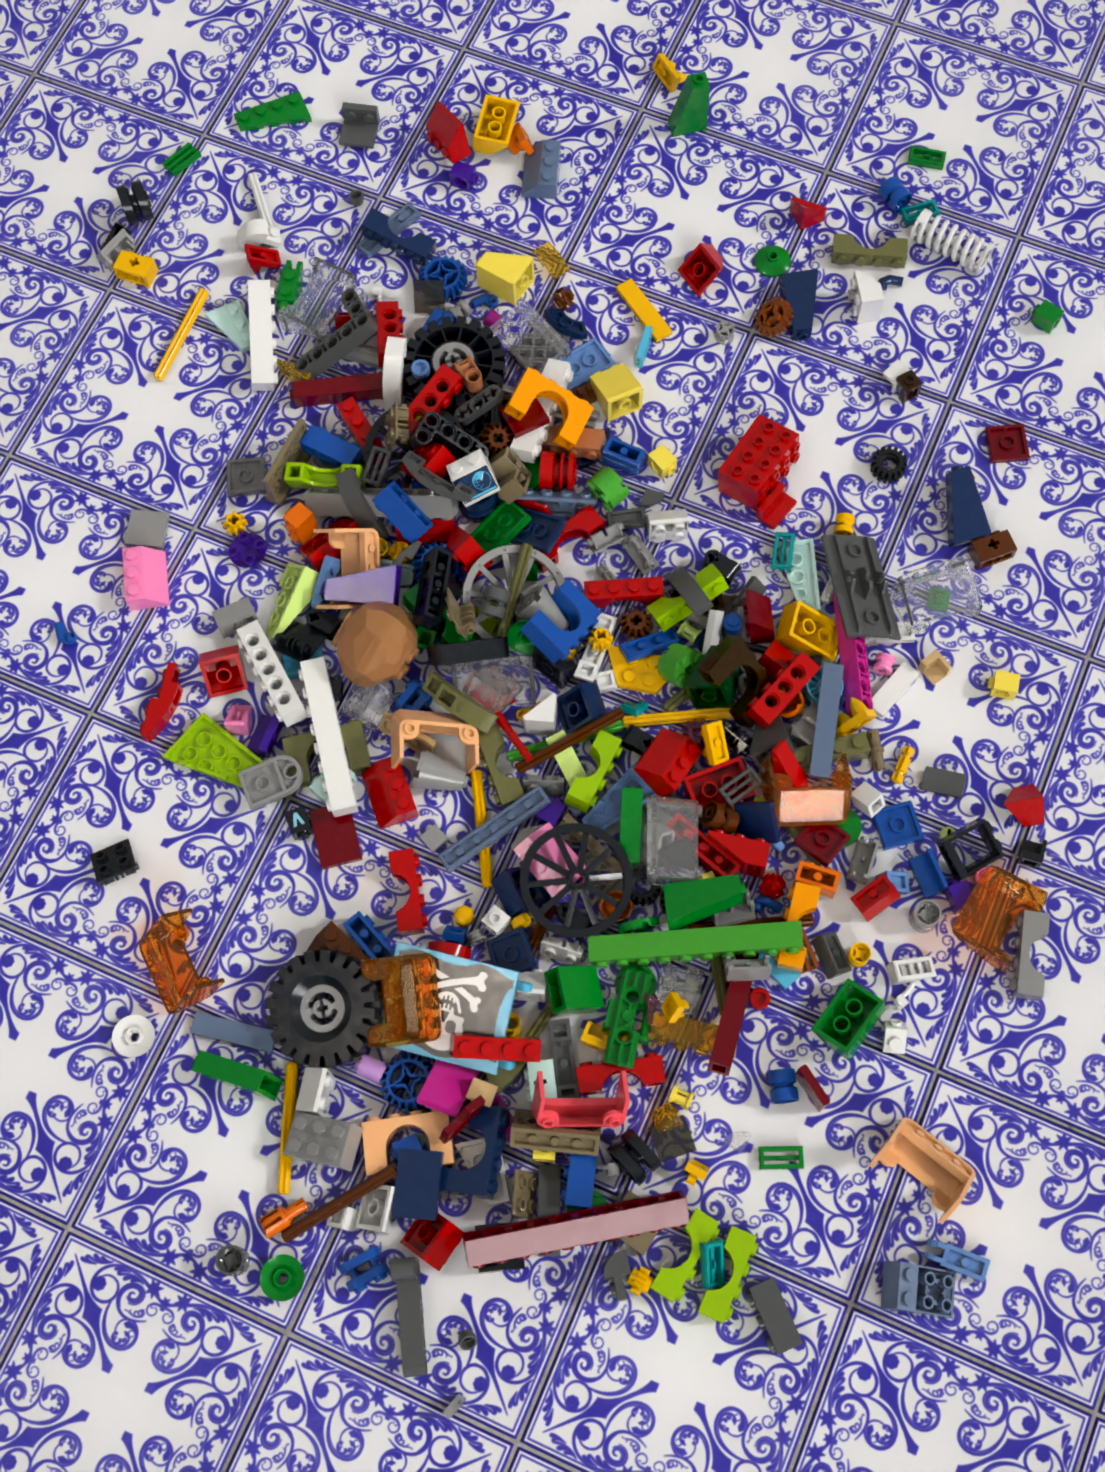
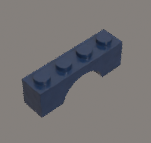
(417, 248)

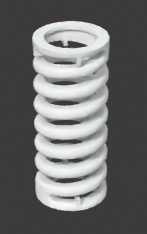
(926, 216)

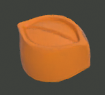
(606, 909)

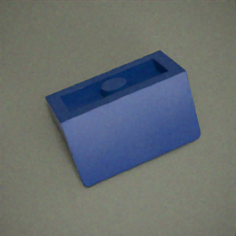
(928, 874)

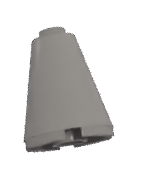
(540, 599)
(437, 774)

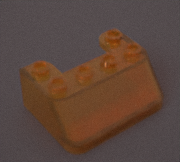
(408, 999)

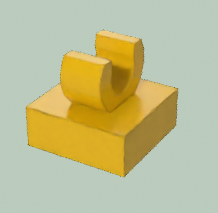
(674, 1007)
(696, 1170)

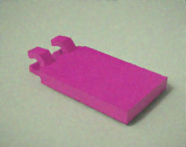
(447, 1087)

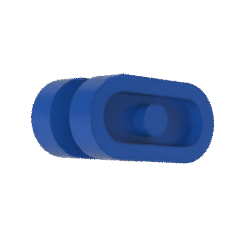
(412, 690)
(377, 1272)

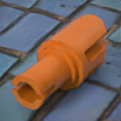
(282, 1217)

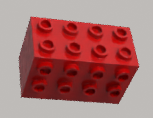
(758, 462)

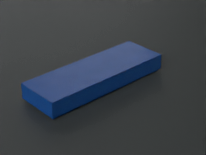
(648, 645)

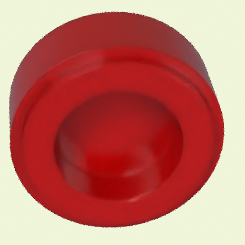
(759, 998)

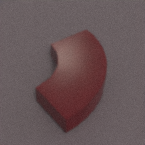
(462, 1119)

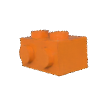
(300, 523)
(818, 876)

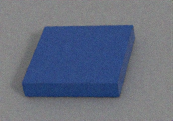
(898, 825)

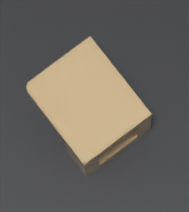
(934, 667)
(485, 1089)

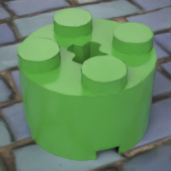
(607, 487)
(678, 664)

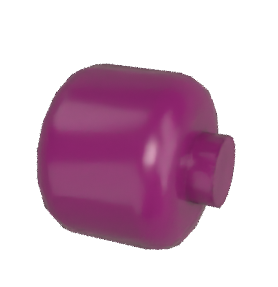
(491, 318)

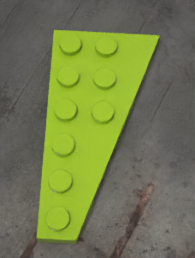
(211, 751)

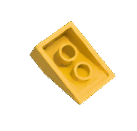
(807, 631)

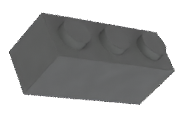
(773, 1316)

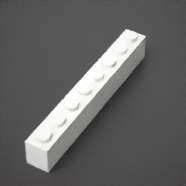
(328, 736)

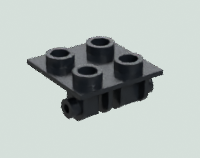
(299, 642)
(744, 740)
(114, 861)

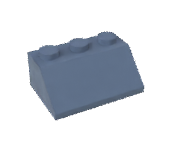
(542, 170)

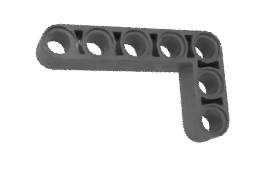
(343, 340)
(411, 1320)

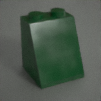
(708, 695)

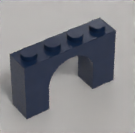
(481, 1179)

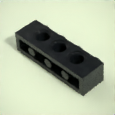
(432, 588)

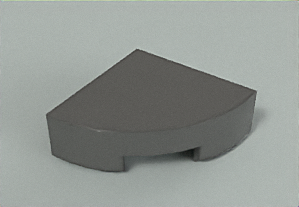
(651, 498)

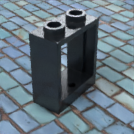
(953, 860)

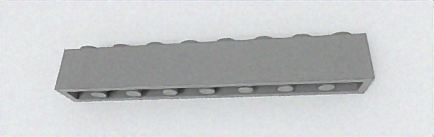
(329, 502)

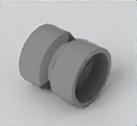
(925, 916)

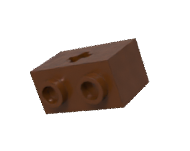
(992, 549)

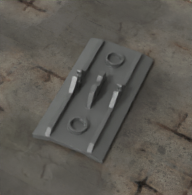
(860, 586)

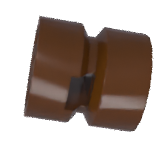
(719, 817)

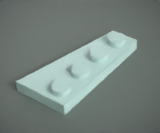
(803, 572)

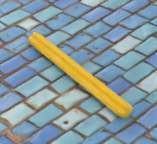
(181, 334)
(676, 717)
(480, 817)
(289, 1106)

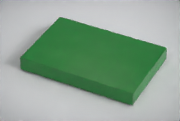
(500, 526)

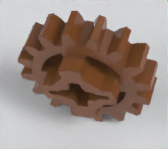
(773, 317)

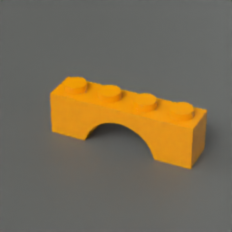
(803, 902)

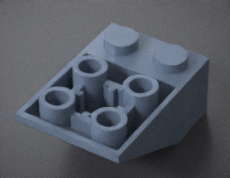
(918, 1289)

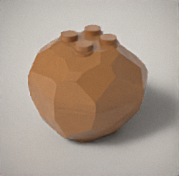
(376, 643)

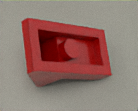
(262, 256)

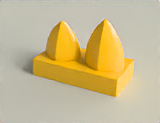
(667, 73)
(860, 717)
(715, 743)

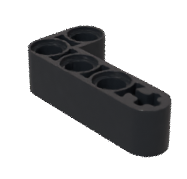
(436, 433)
(468, 651)

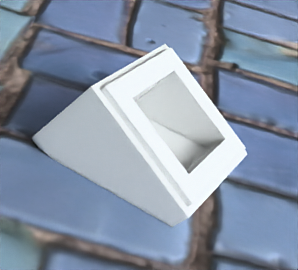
(343, 1219)

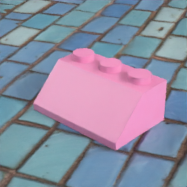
(145, 578)
(551, 852)

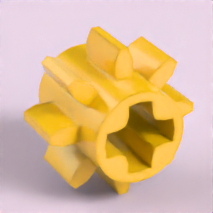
(231, 520)
(396, 549)
(600, 639)
(640, 1280)

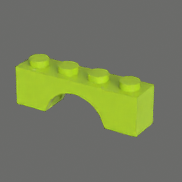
(304, 476)
(670, 611)
(584, 790)
(670, 1281)
(717, 1303)

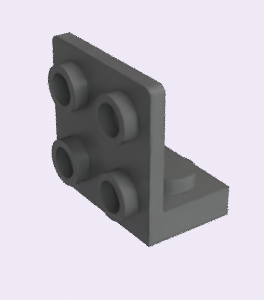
(359, 125)

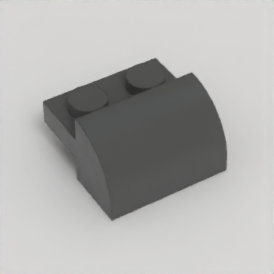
(616, 1269)

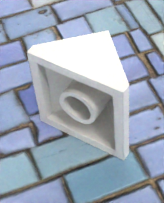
(542, 718)
(376, 1210)

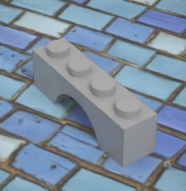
(1027, 981)

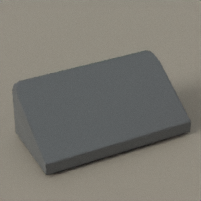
(943, 782)
(831, 955)

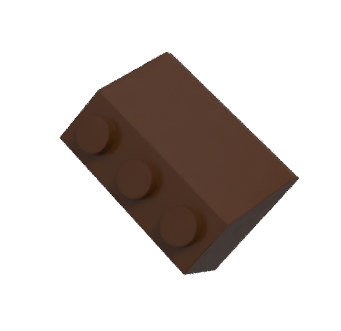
(334, 939)

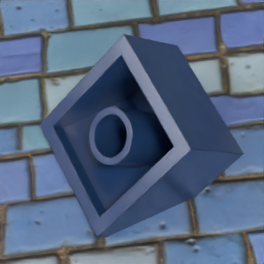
(580, 706)
(507, 888)

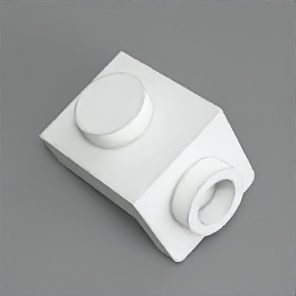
(894, 1036)

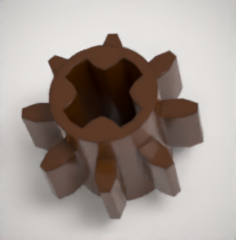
(563, 298)

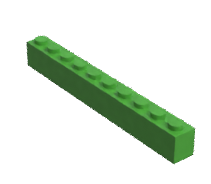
(696, 943)

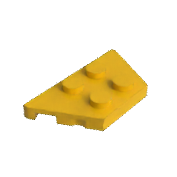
(637, 675)

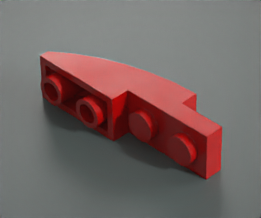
(161, 710)

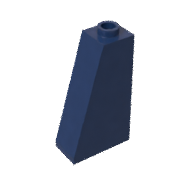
(800, 291)
(964, 507)

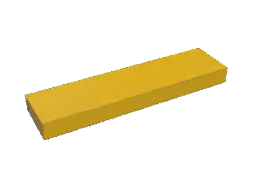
(643, 309)

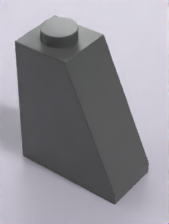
(766, 739)

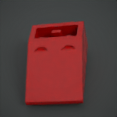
(748, 852)

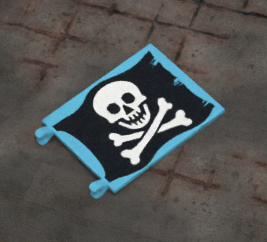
(471, 1000)

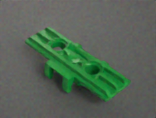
(621, 1019)

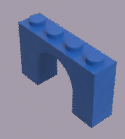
(551, 639)

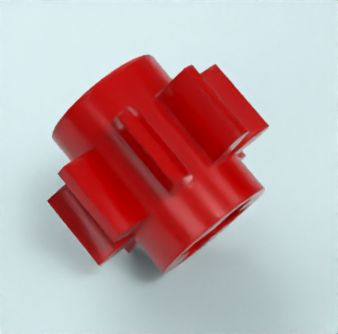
(773, 886)

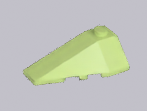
(296, 592)

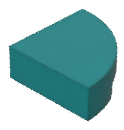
(634, 709)

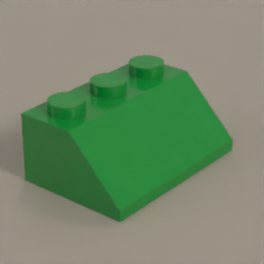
(848, 1018)

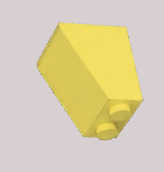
(505, 275)
(617, 391)

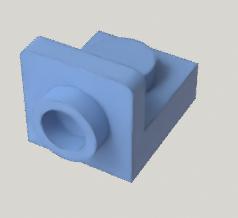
(899, 880)

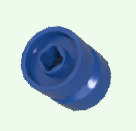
(894, 192)
(782, 1083)

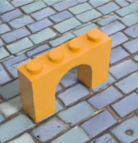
(574, 410)

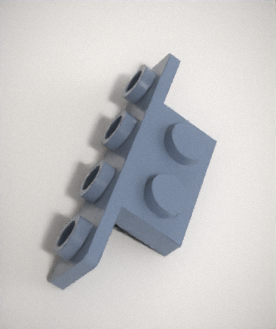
(559, 503)

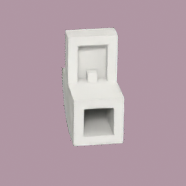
(258, 232)

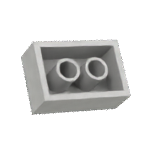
(323, 1141)

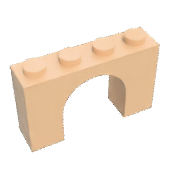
(379, 1132)

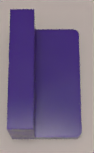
(265, 735)

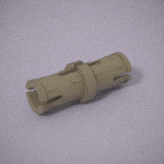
(876, 750)

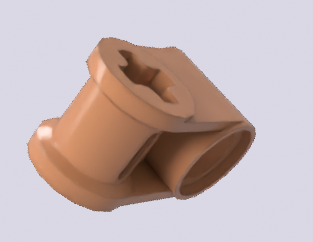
(469, 371)

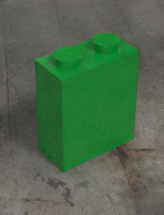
(574, 989)

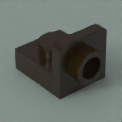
(909, 385)

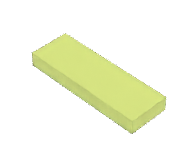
(567, 760)

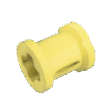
(681, 1097)

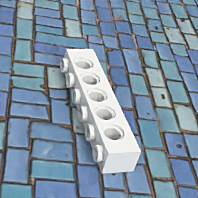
(266, 662)

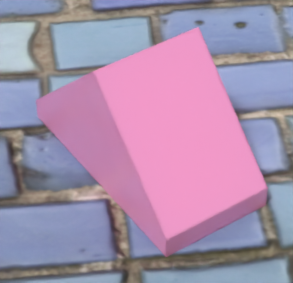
(239, 720)

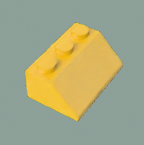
(495, 124)

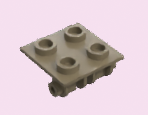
(397, 425)
(462, 615)
(523, 1194)

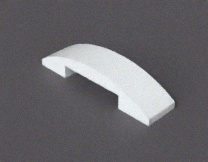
(393, 371)
(592, 660)

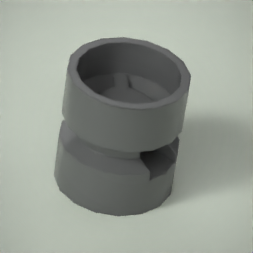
(494, 595)
(232, 1260)

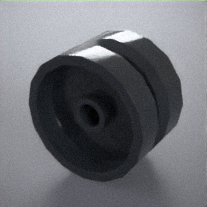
(135, 202)
(630, 1159)

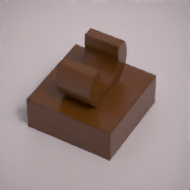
(585, 392)

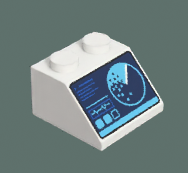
(476, 473)

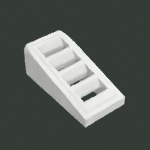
(898, 972)

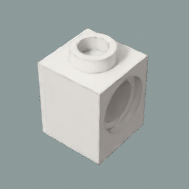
(496, 921)

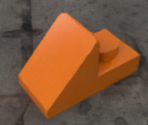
(520, 141)

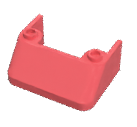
(580, 1111)

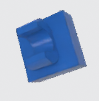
(454, 934)

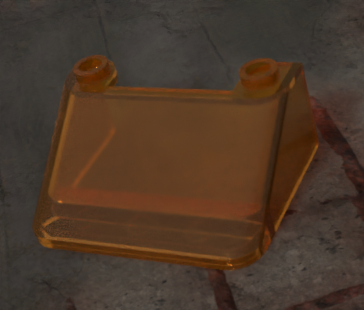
(992, 912)

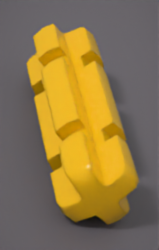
(902, 764)

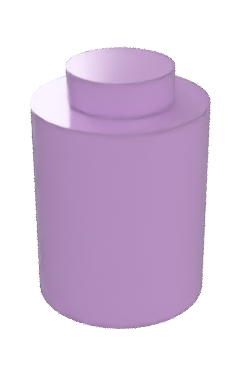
(370, 1068)

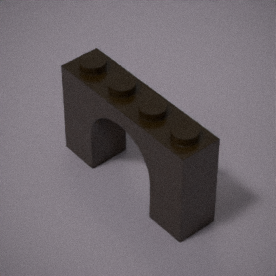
(723, 660)

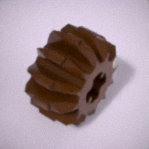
(494, 430)
(632, 617)

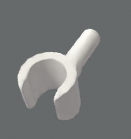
(378, 291)
(900, 1002)
(612, 1168)

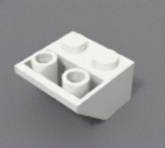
(866, 297)
(667, 525)
(315, 1091)

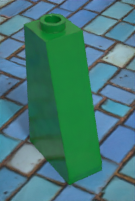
(691, 107)
(631, 822)
(698, 899)
(237, 1075)

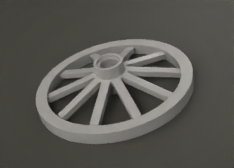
(503, 551)

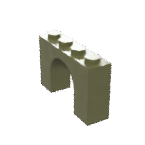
(302, 747)

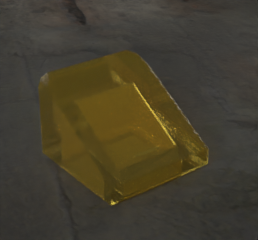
(666, 1117)

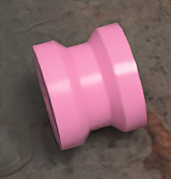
(884, 664)

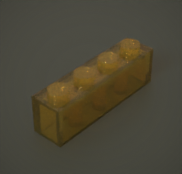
(684, 1034)

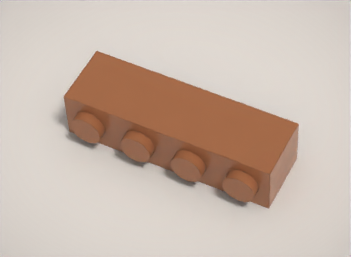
(589, 445)

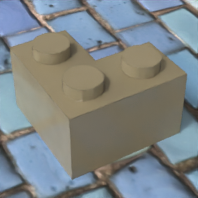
(512, 475)

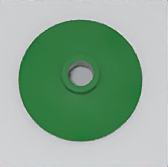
(772, 267)
(518, 640)
(271, 1274)

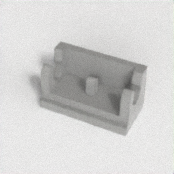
(111, 251)
(234, 616)
(862, 860)
(736, 914)
(747, 969)

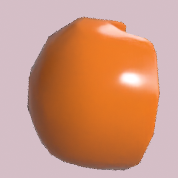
(794, 707)

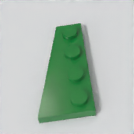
(275, 112)

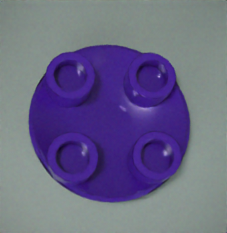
(247, 549)

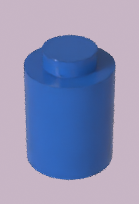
(732, 624)

